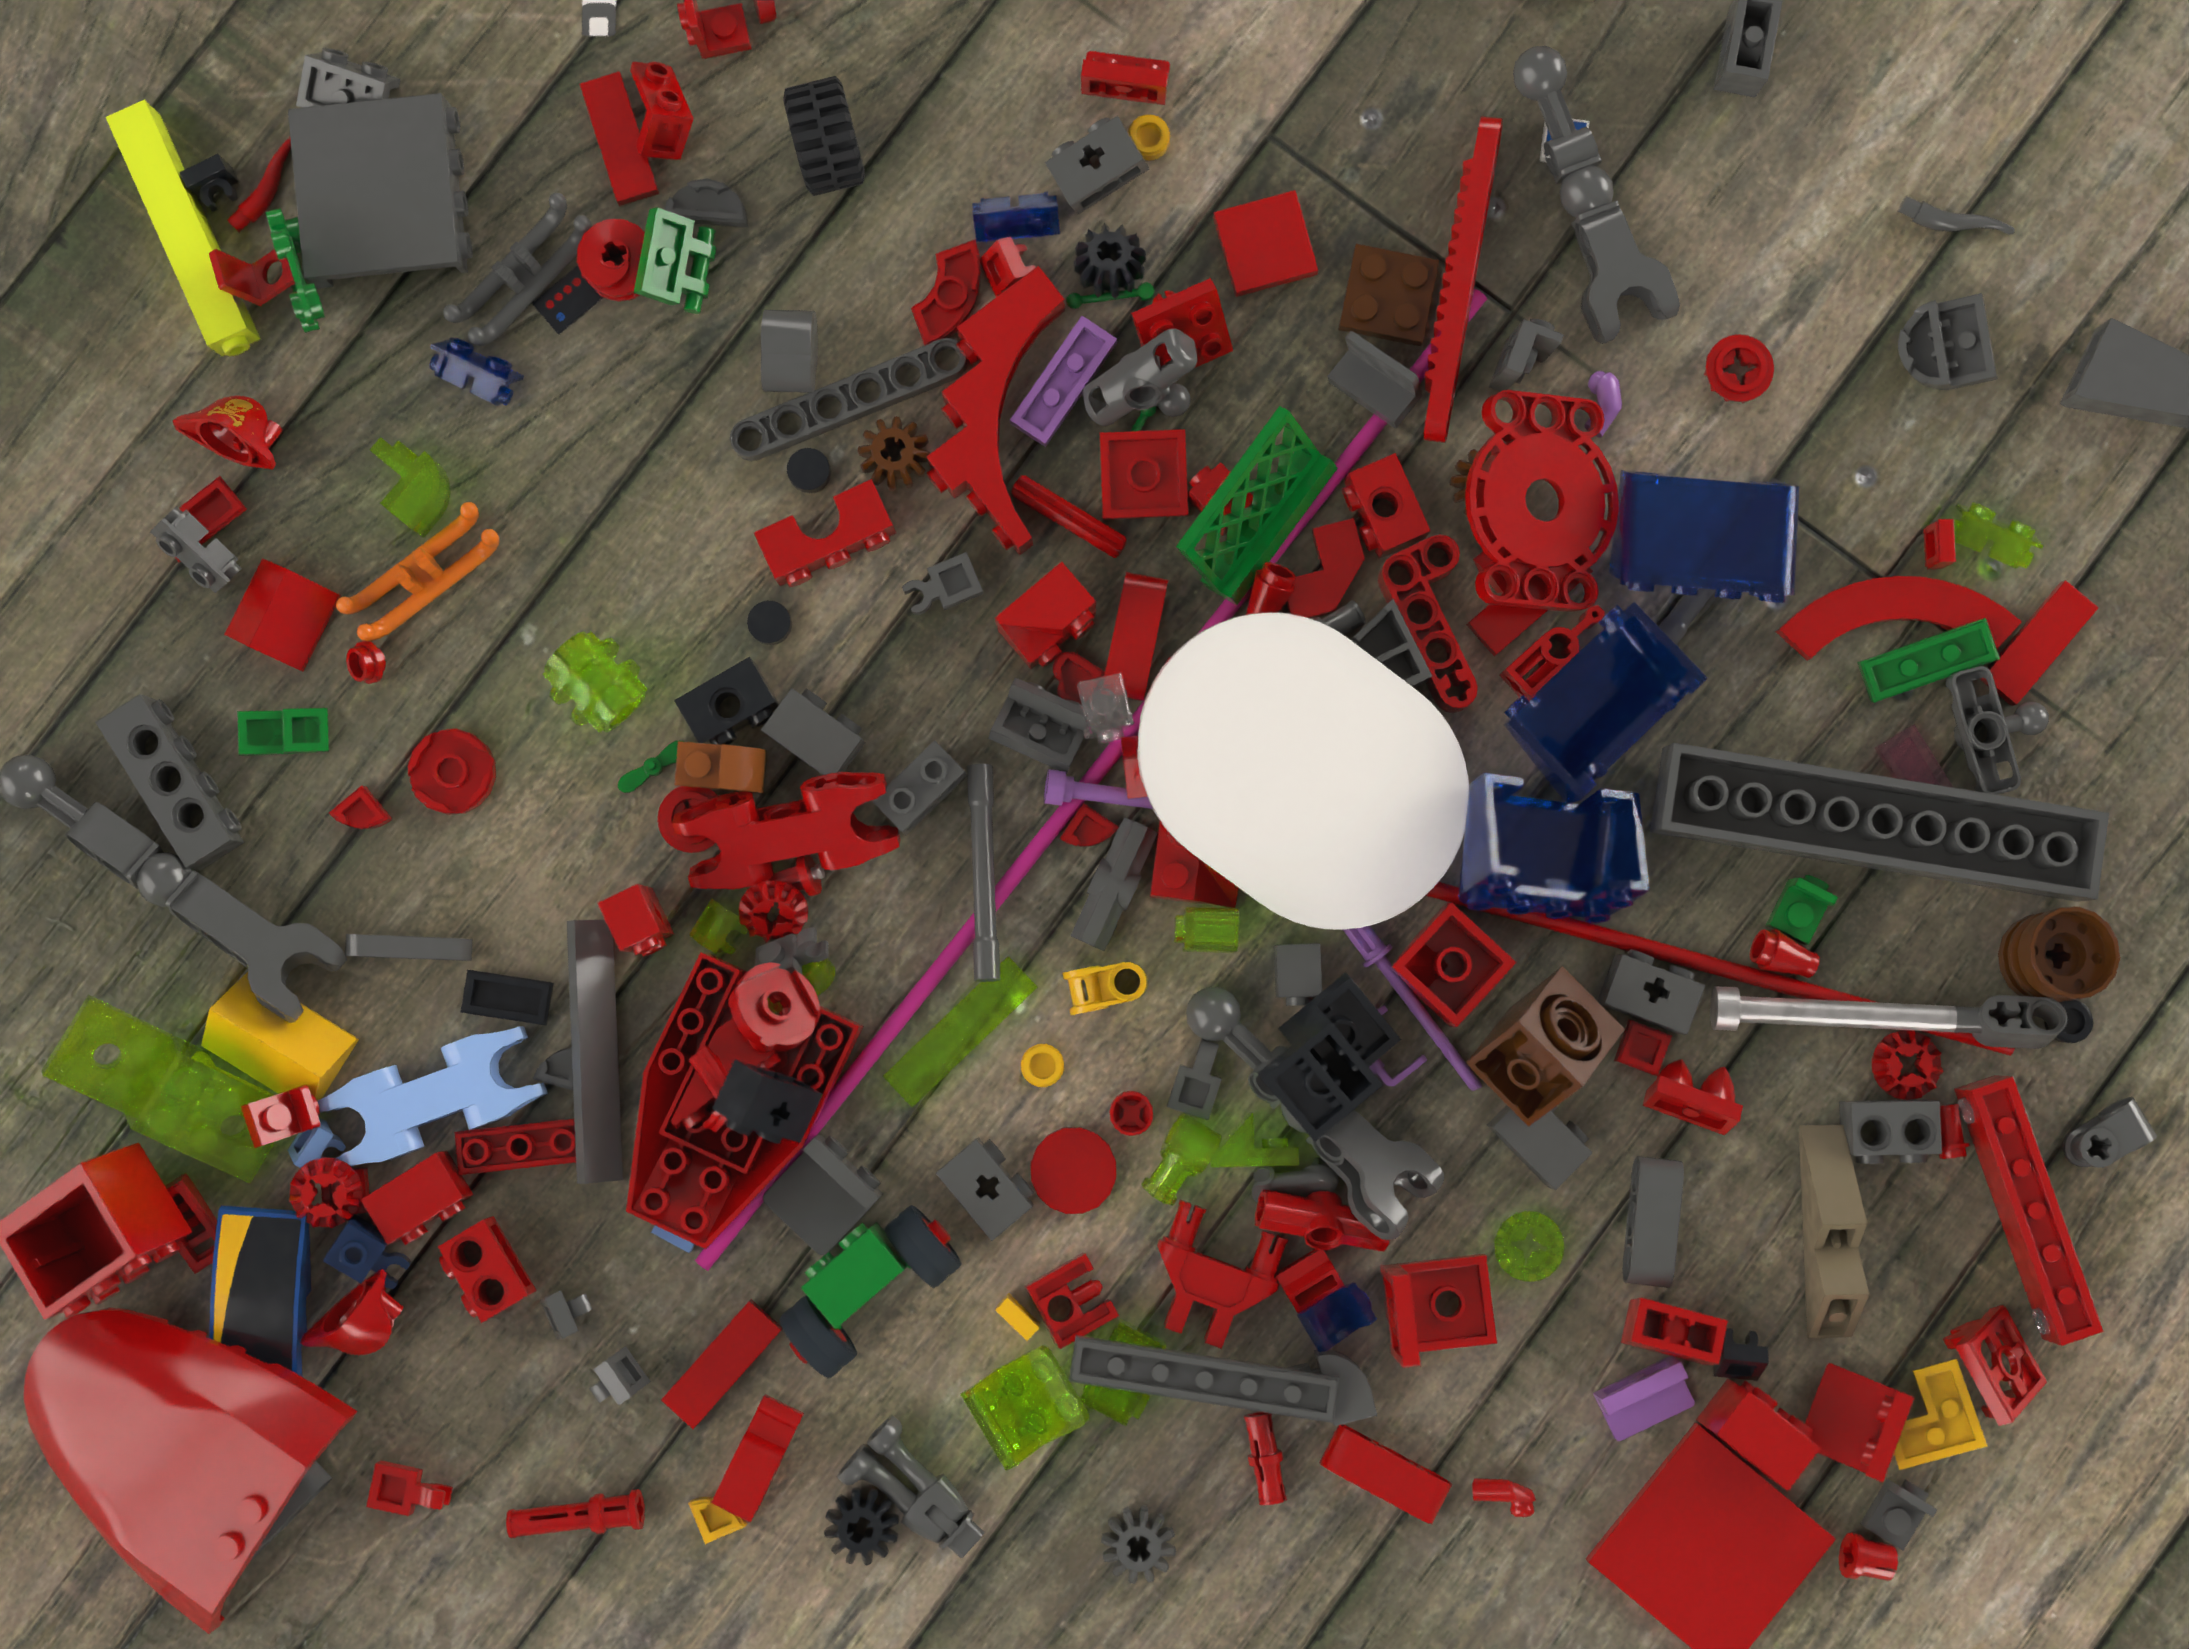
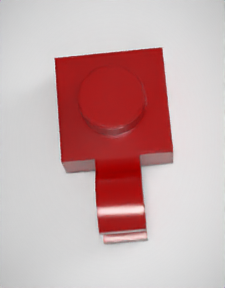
(399, 1489)

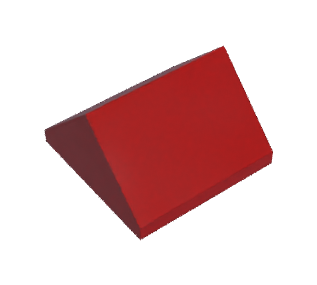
(282, 615)

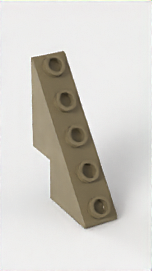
(1831, 1233)

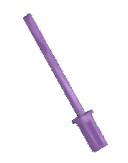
(1374, 951)

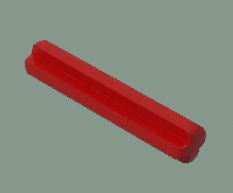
(1069, 516)

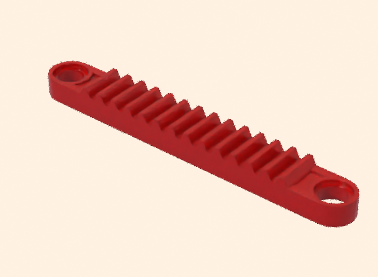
(1460, 278)

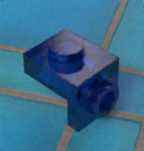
(1337, 1316)

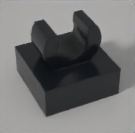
(210, 178)
(1741, 1360)

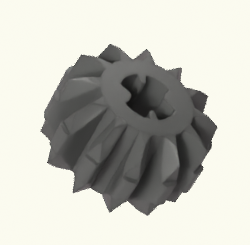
(1155, 1543)

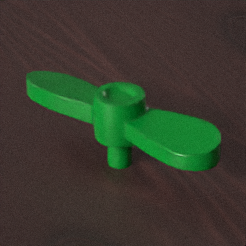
(652, 767)

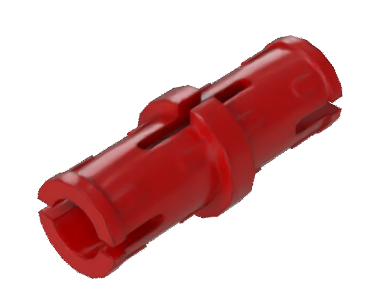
(1265, 1458)

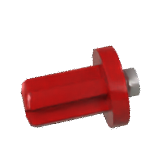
(803, 876)

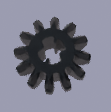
(1109, 261)
(874, 1538)

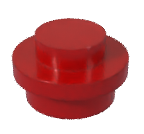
(366, 662)

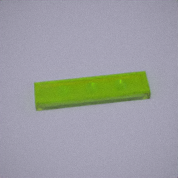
(959, 1033)

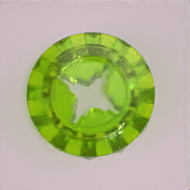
(1541, 1262)

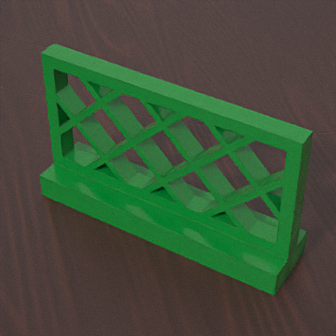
(1275, 510)

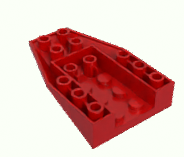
(700, 1178)

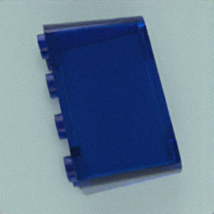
(1706, 536)
(1552, 853)

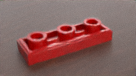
(496, 1148)

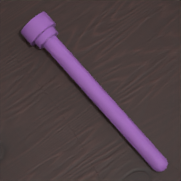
(1063, 788)

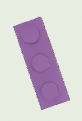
(1063, 381)

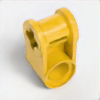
(1101, 987)

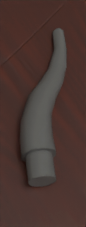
(1940, 220)

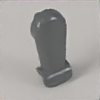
(1299, 1183)

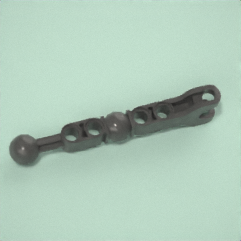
(164, 881)

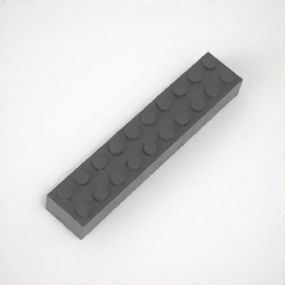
(1879, 822)

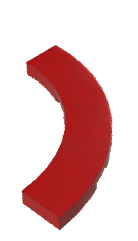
(1892, 600)

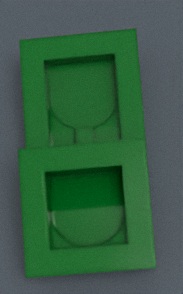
(283, 731)

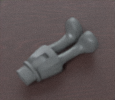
(934, 1511)

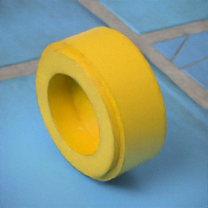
(1150, 136)
(1042, 1065)

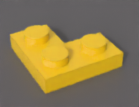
(1950, 1419)

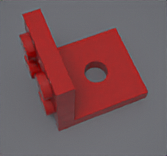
(1411, 1309)

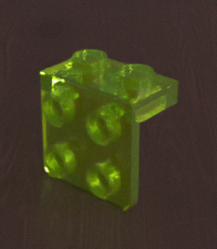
(1025, 1405)

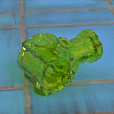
(1184, 1152)

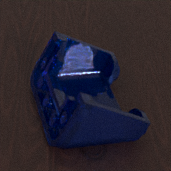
(1602, 701)

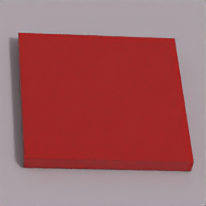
(1710, 1546)

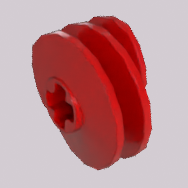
(596, 254)

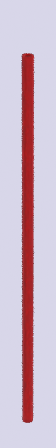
(1688, 959)

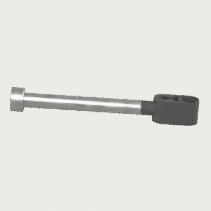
(1730, 1008)

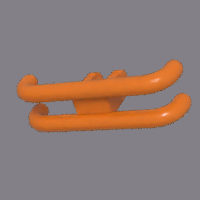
(421, 575)

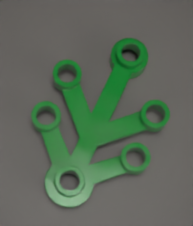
(287, 244)

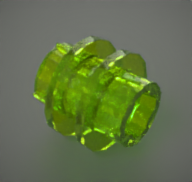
(588, 675)

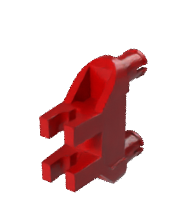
(1212, 1280)

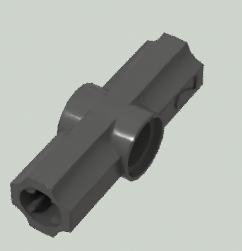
(1114, 884)

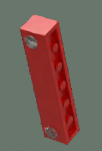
(2028, 1210)

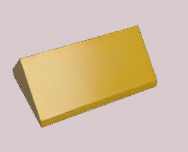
(272, 1049)

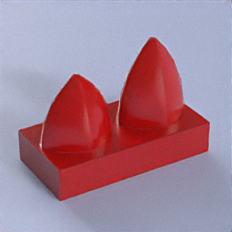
(1710, 1107)

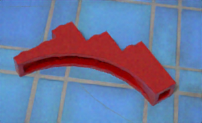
(998, 341)

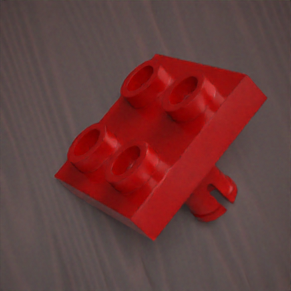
(1193, 312)

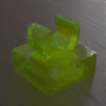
(714, 927)

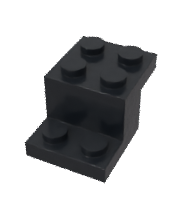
(1329, 1057)

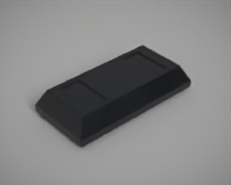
(507, 997)

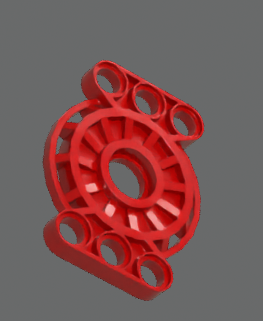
(1498, 507)

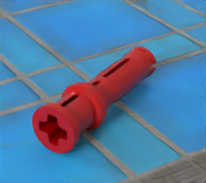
(596, 1514)

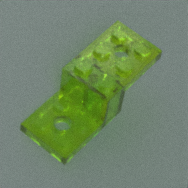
(160, 1085)

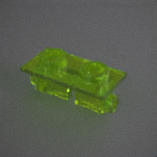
(2011, 540)

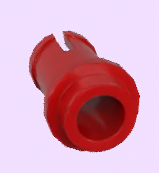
(1952, 1133)

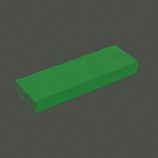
(1928, 660)

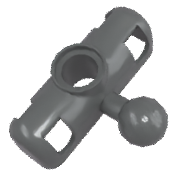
(1142, 382)
(1968, 709)

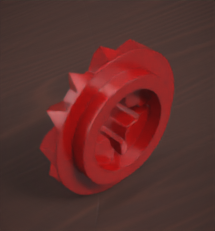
(1750, 353)
(676, 802)
(758, 901)
(1887, 1066)
(326, 1172)

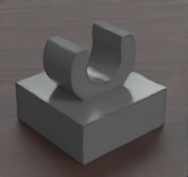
(562, 1313)
(619, 1377)

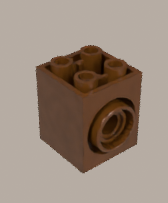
(1545, 1046)

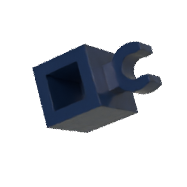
(361, 1249)

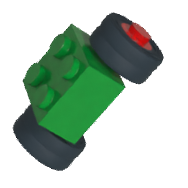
(853, 1277)

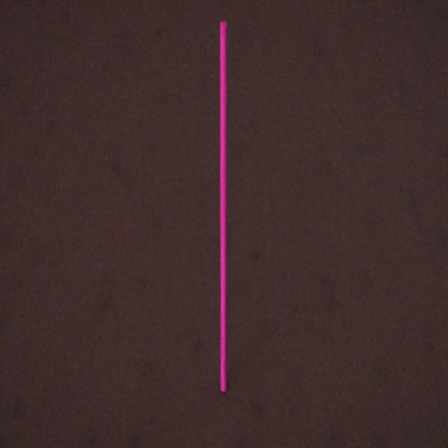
(1038, 845)

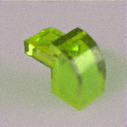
(421, 493)

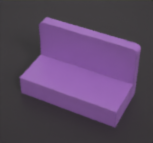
(1645, 1398)

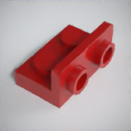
(1125, 77)

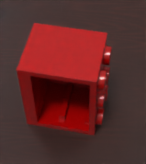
(92, 1232)

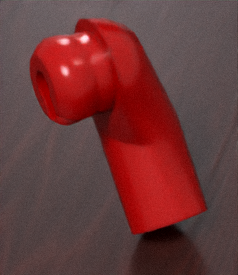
(1505, 1491)

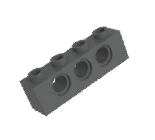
(127, 734)

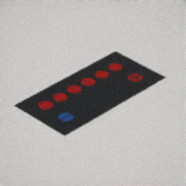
(567, 300)

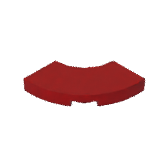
(952, 295)

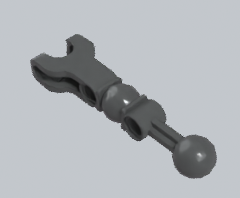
(1587, 194)
(1350, 1148)

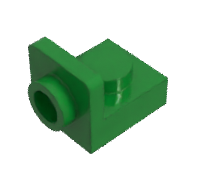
(1801, 908)

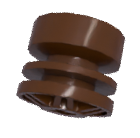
(2081, 951)

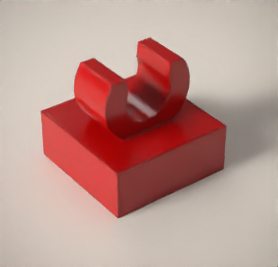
(1004, 264)

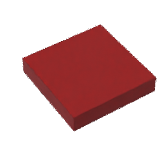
(1265, 243)
(1143, 474)

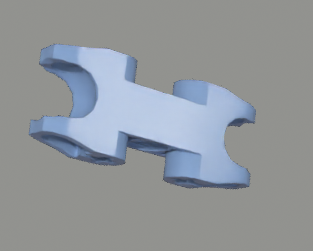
(467, 1085)

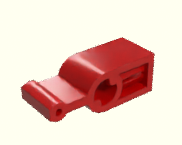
(1539, 654)
(757, 1458)

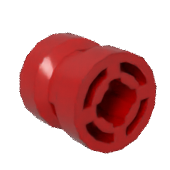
(1135, 1117)

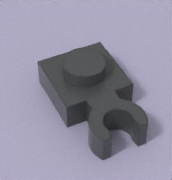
(950, 581)

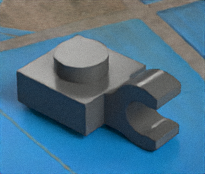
(793, 951)
(1195, 1087)

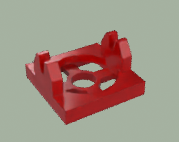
(2024, 1376)

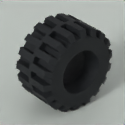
(823, 136)

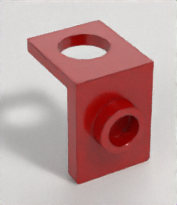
(247, 279)

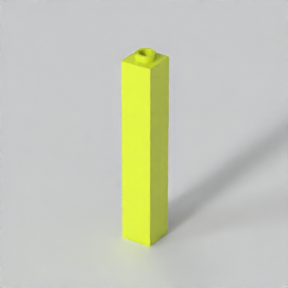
(181, 227)

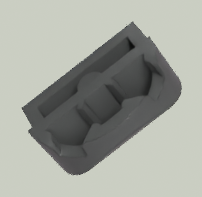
(1948, 344)

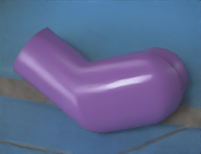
(1608, 394)

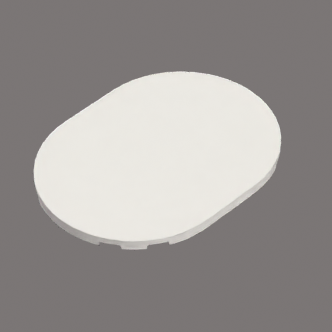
(1303, 770)

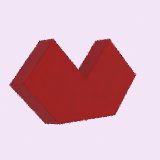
(1340, 560)

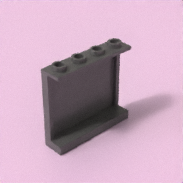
(379, 188)

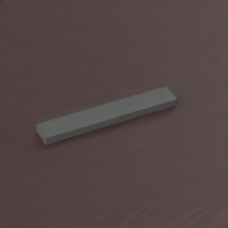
(594, 1052)
(1204, 1378)

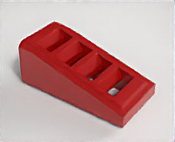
(193, 1200)

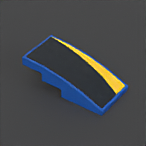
(261, 1283)

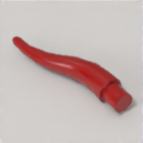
(261, 198)

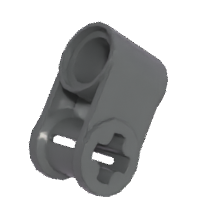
(2114, 1132)

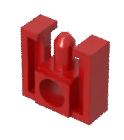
(1055, 1284)

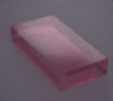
(1911, 759)

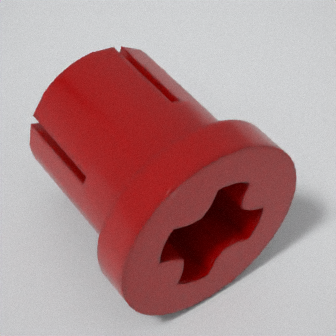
(1867, 1558)

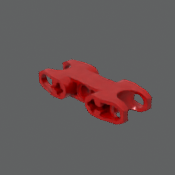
(759, 836)

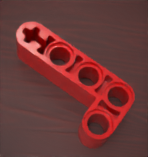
(1437, 629)

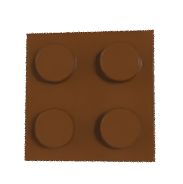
(1388, 295)

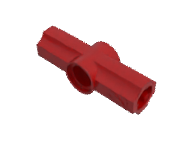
(1317, 1218)

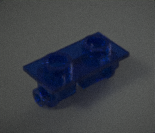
(1033, 217)
(459, 361)

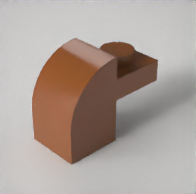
(720, 767)

